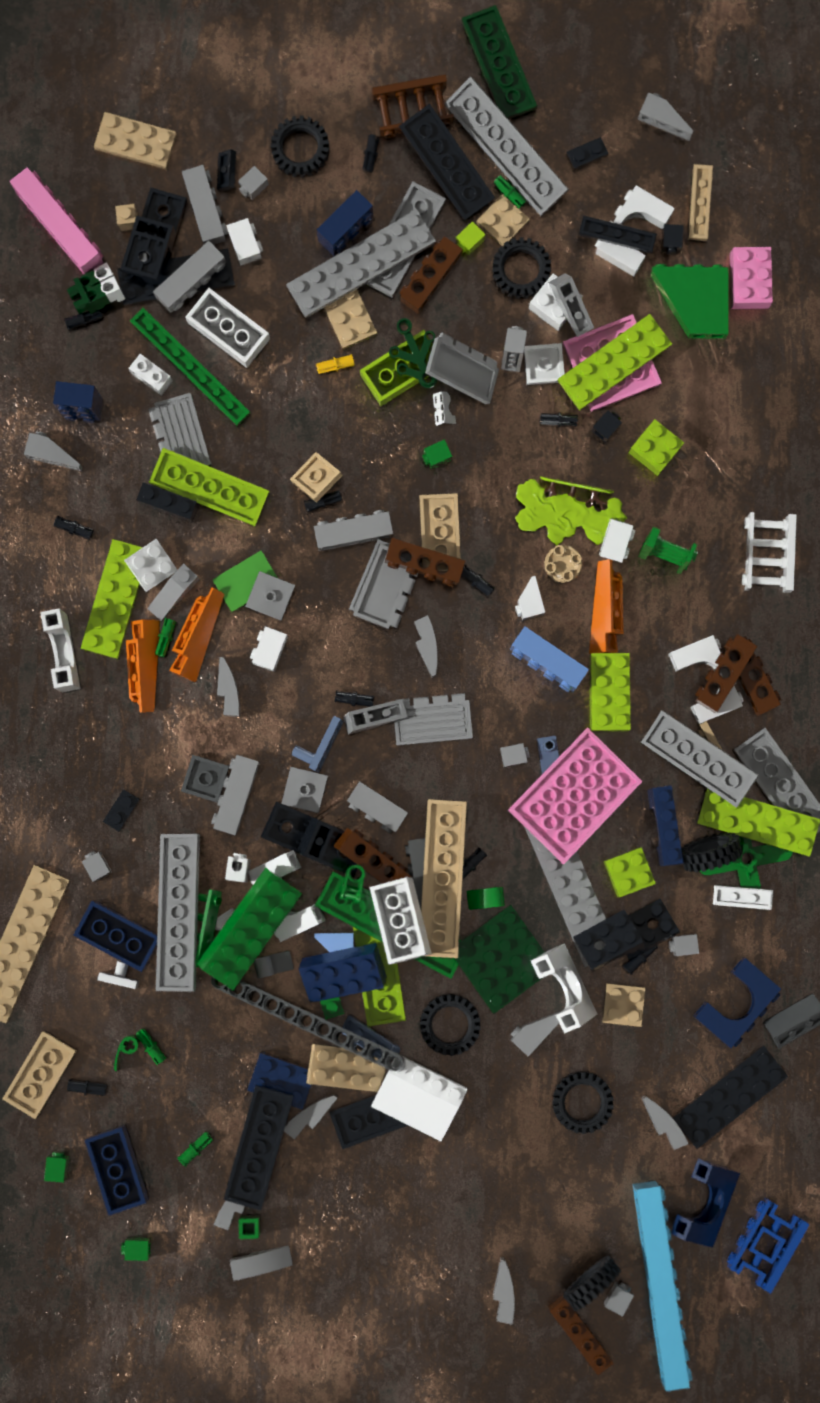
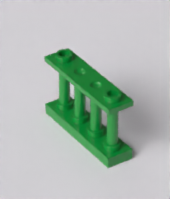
(667, 550)
(209, 919)

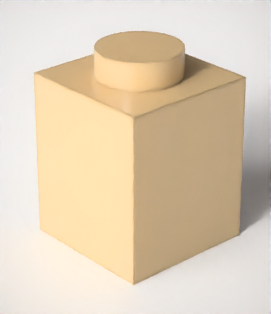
(126, 216)

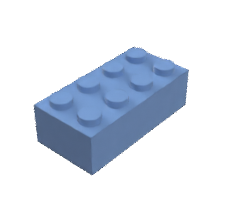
(548, 659)

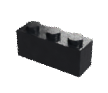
(167, 502)

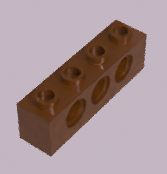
(444, 248)
(434, 558)
(745, 650)
(751, 687)
(347, 844)
(581, 1335)

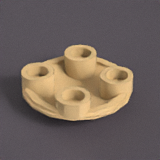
(563, 563)

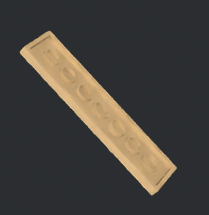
(443, 875)
(26, 933)

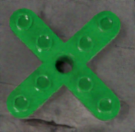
(759, 855)

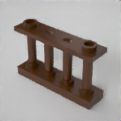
(401, 91)

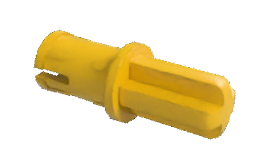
(335, 364)

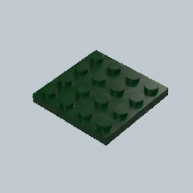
(500, 958)

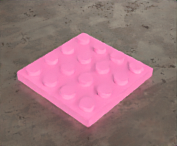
(585, 345)

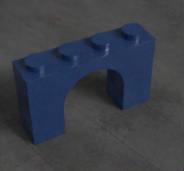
(669, 846)
(762, 993)
(706, 1226)

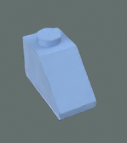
(336, 941)

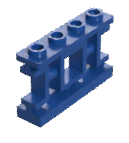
(780, 1253)

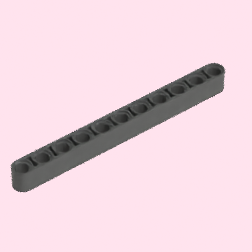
(316, 1025)

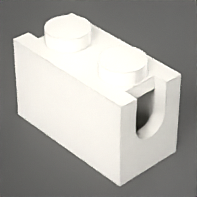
(244, 242)
(616, 540)
(269, 648)
(238, 868)

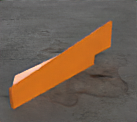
(196, 634)

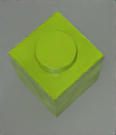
(470, 238)

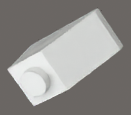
(530, 601)

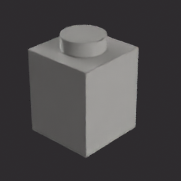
(252, 183)
(514, 755)
(96, 866)
(684, 945)
(619, 1298)

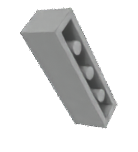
(203, 205)
(189, 277)
(514, 349)
(353, 531)
(236, 795)

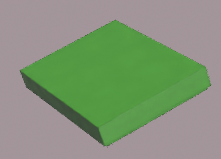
(239, 580)

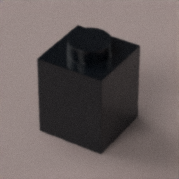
(672, 239)
(607, 426)

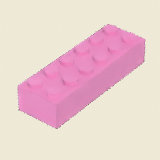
(57, 220)

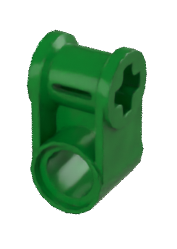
(352, 885)

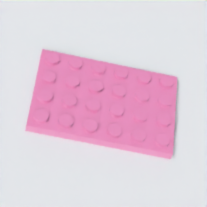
(575, 795)

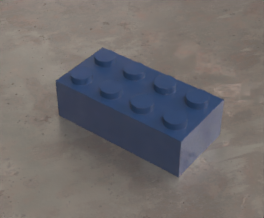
(117, 936)
(342, 972)
(116, 1170)

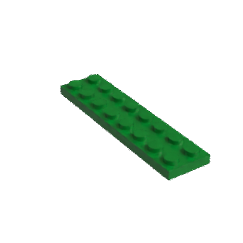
(364, 918)

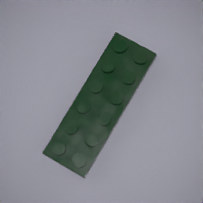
(499, 62)

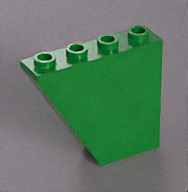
(696, 298)

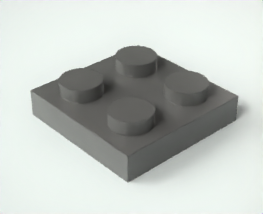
(205, 778)

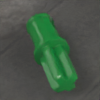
(509, 191)
(165, 637)
(150, 1046)
(195, 1149)

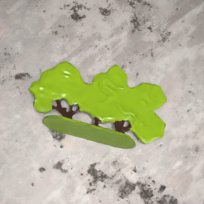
(565, 513)

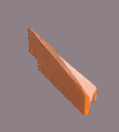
(607, 609)
(143, 663)

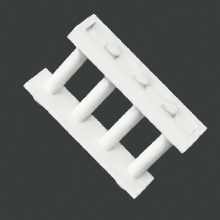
(786, 544)

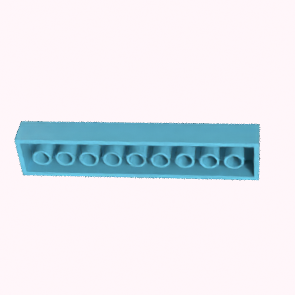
(661, 1287)

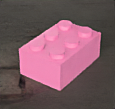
(751, 278)

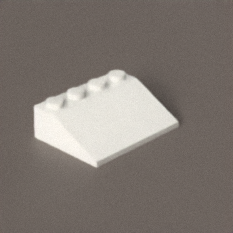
(419, 1098)

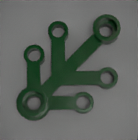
(417, 357)

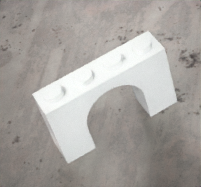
(637, 205)
(706, 652)
(65, 673)
(294, 921)
(578, 1006)

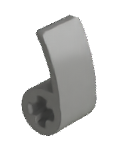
(273, 964)

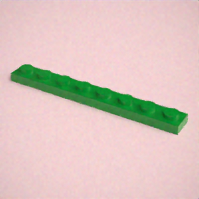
(190, 366)

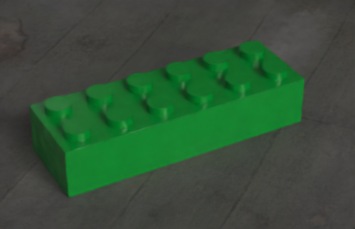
(249, 929)

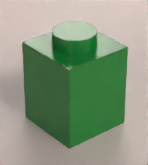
(437, 454)
(332, 1007)
(56, 1167)
(249, 1227)
(136, 1249)

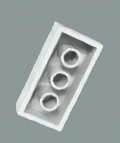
(227, 327)
(400, 920)

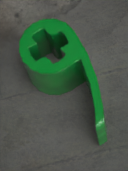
(485, 898)
(123, 1048)

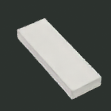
(743, 897)

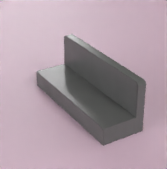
(794, 1021)

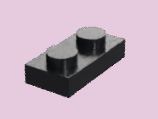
(587, 153)
(226, 170)
(121, 810)

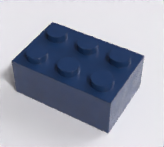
(345, 223)
(78, 401)
(281, 1076)

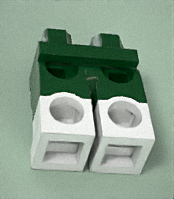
(96, 289)

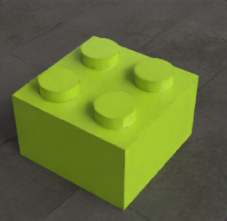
(656, 447)
(629, 872)

